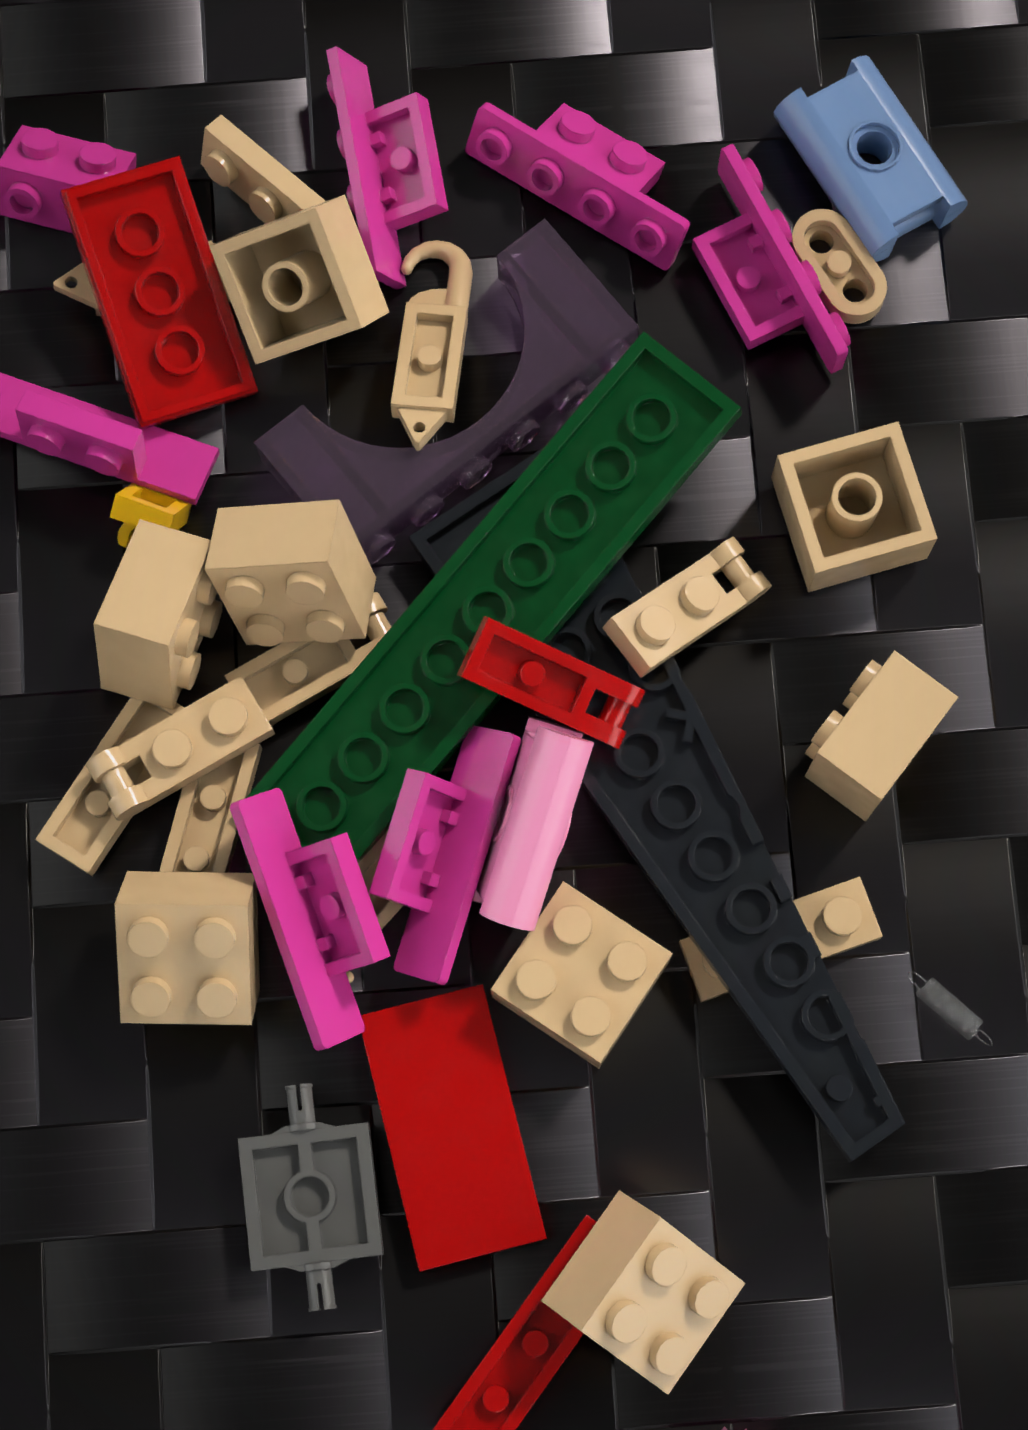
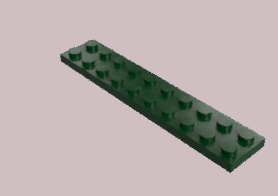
(519, 566)

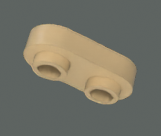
(842, 267)

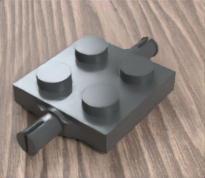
(310, 1197)

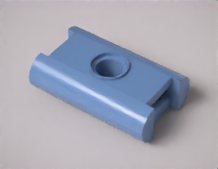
(867, 117)

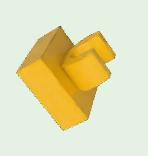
(149, 505)

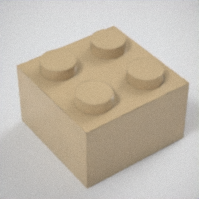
(300, 280)
(853, 506)
(291, 572)
(156, 616)
(886, 725)
(187, 948)
(581, 974)
(643, 1291)

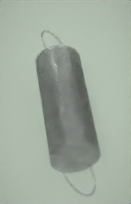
(949, 1008)

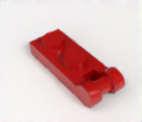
(548, 681)

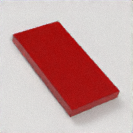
(158, 292)
(451, 1128)

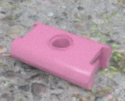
(532, 823)

